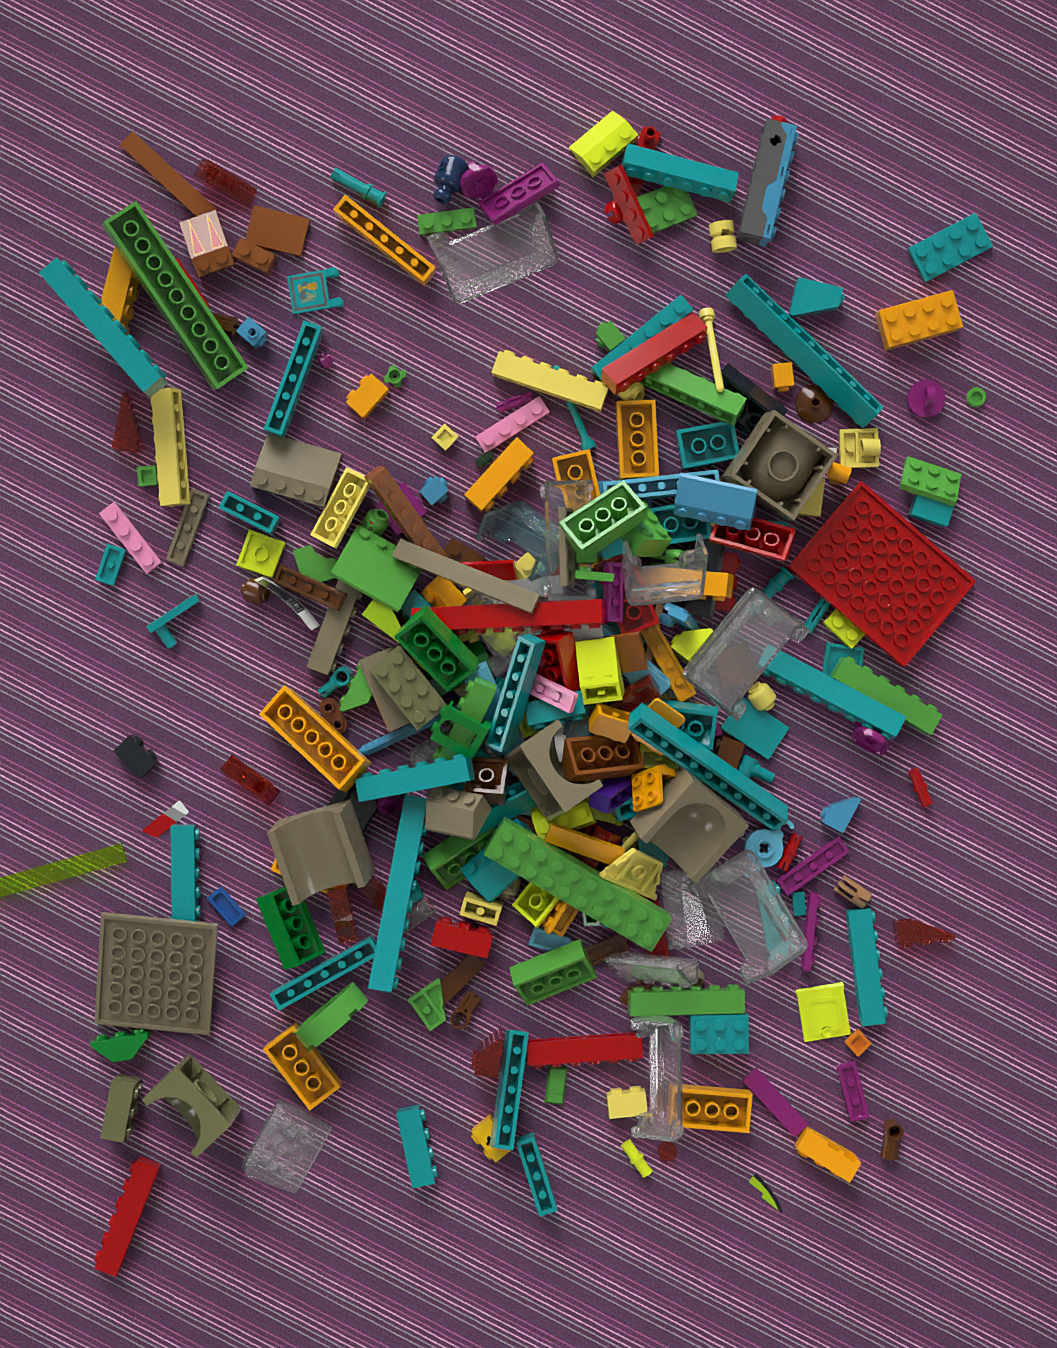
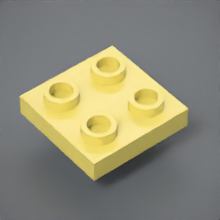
(859, 448)

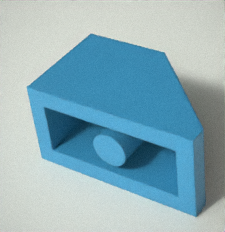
(839, 813)

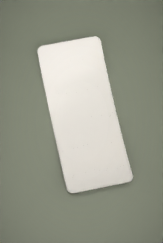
(586, 633)

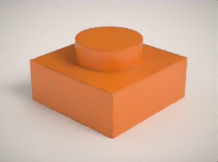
(857, 1042)

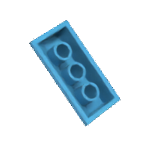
(715, 501)

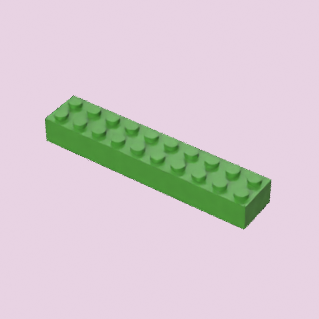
(174, 295)
(577, 884)

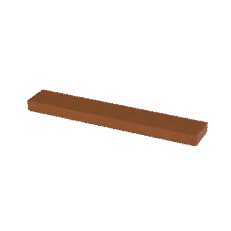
(166, 175)

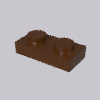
(461, 553)

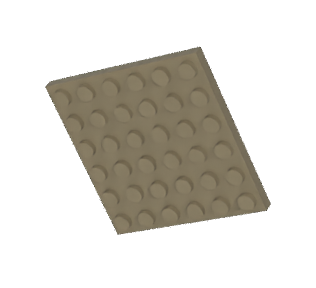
(156, 973)

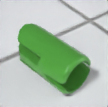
(670, 557)

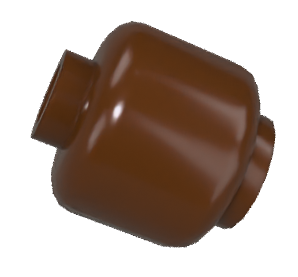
(254, 592)

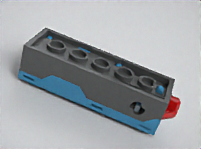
(767, 181)

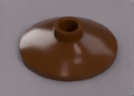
(807, 410)

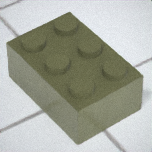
(121, 1108)

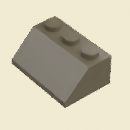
(456, 812)

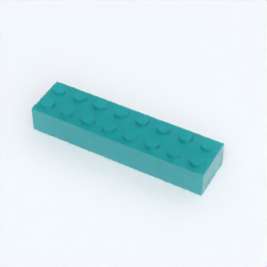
(101, 324)

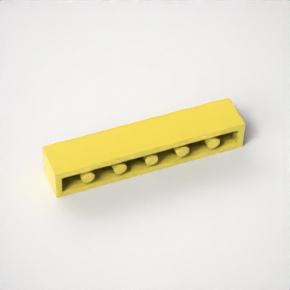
(550, 381)
(170, 447)

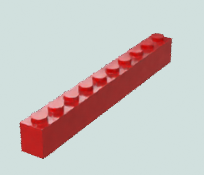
(504, 616)

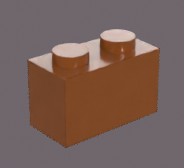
(254, 257)

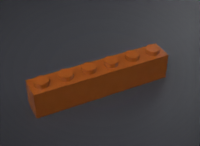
(402, 510)

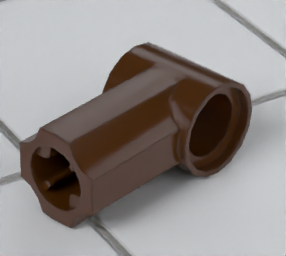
(891, 1141)

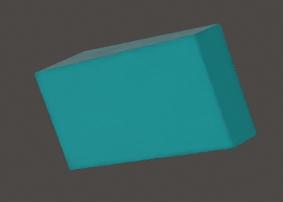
(798, 902)

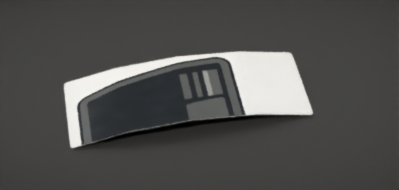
(290, 600)

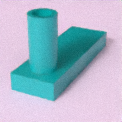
(159, 624)

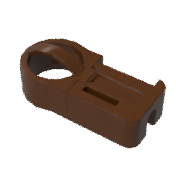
(227, 322)
(467, 1007)

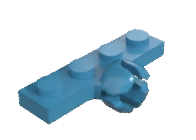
(679, 616)

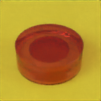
(666, 1151)

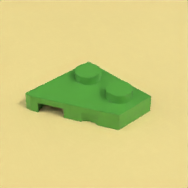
(586, 573)
(429, 1004)

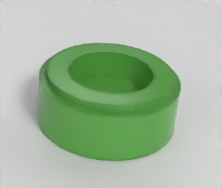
(976, 397)

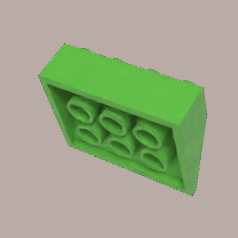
(372, 570)

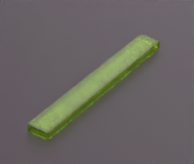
(62, 869)

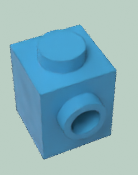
(250, 327)
(435, 490)

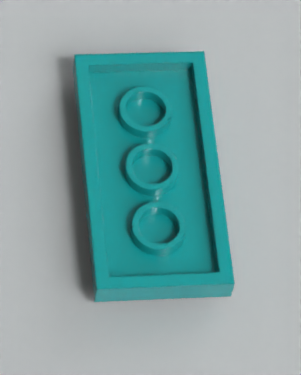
(950, 247)

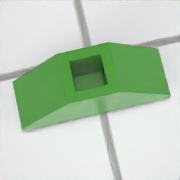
(358, 693)

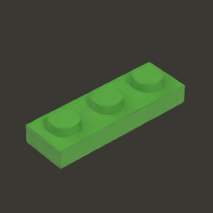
(446, 221)

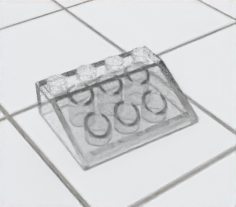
(693, 917)
(655, 968)
(286, 1147)

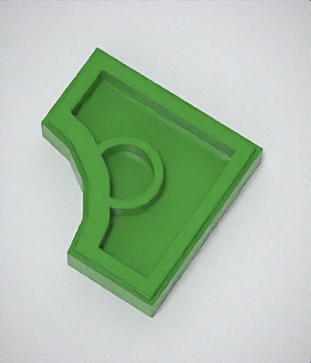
(314, 565)

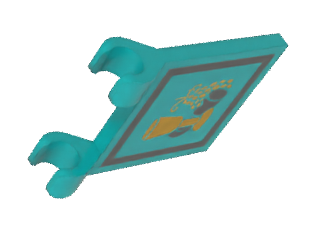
(310, 291)

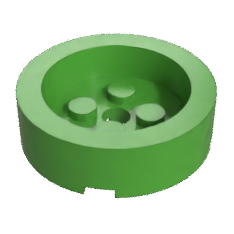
(330, 1016)

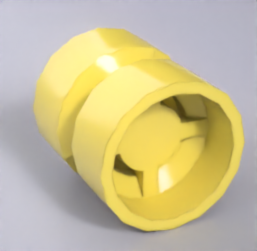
(727, 241)

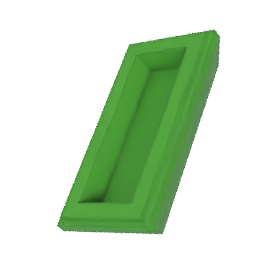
(556, 1085)

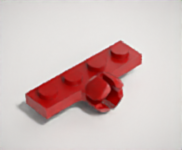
(626, 206)

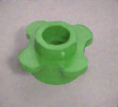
(395, 381)

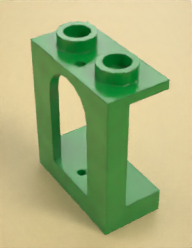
(464, 720)

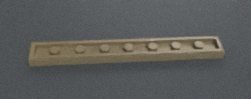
(466, 576)

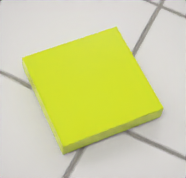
(261, 553)

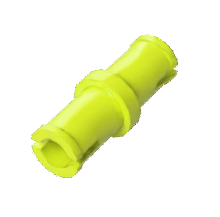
(636, 1158)

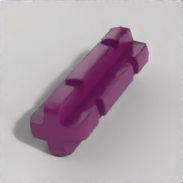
(514, 402)

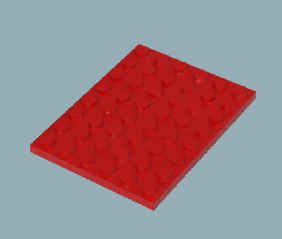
(881, 574)

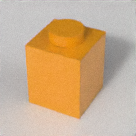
(782, 376)

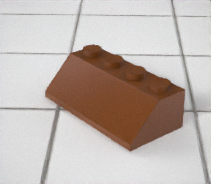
(600, 758)

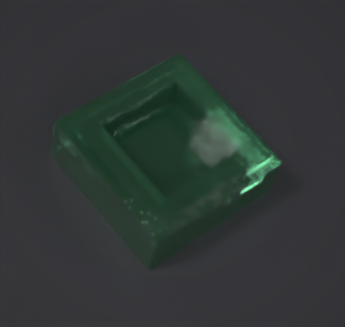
(484, 459)

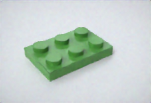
(667, 207)
(930, 481)

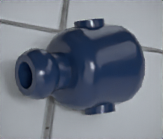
(448, 177)

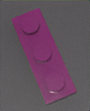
(613, 592)
(852, 1091)

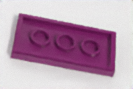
(519, 194)

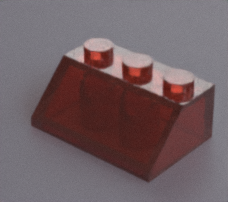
(487, 1056)

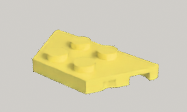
(635, 872)

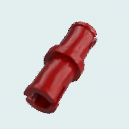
(920, 787)
(789, 852)

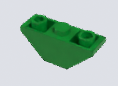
(121, 1045)

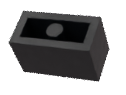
(136, 756)

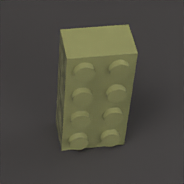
(408, 687)

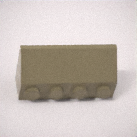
(390, 712)

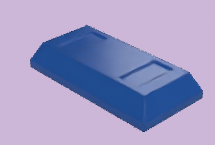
(226, 906)

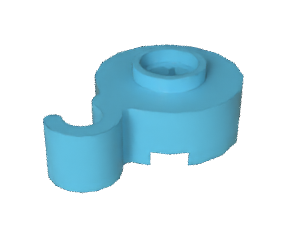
(774, 842)

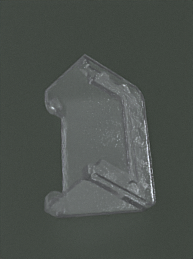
(495, 254)
(571, 495)
(741, 650)
(752, 914)
(665, 1114)

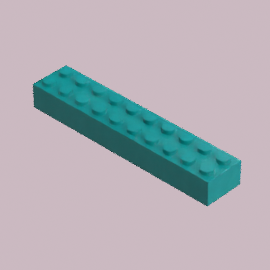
(398, 894)

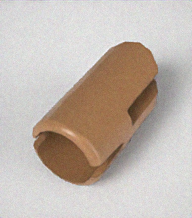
(857, 896)

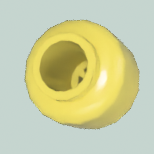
(634, 392)
(761, 696)

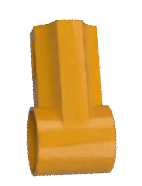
(838, 473)

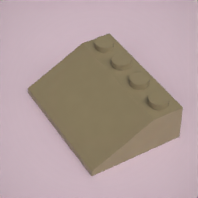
(296, 470)

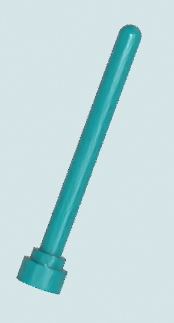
(586, 442)

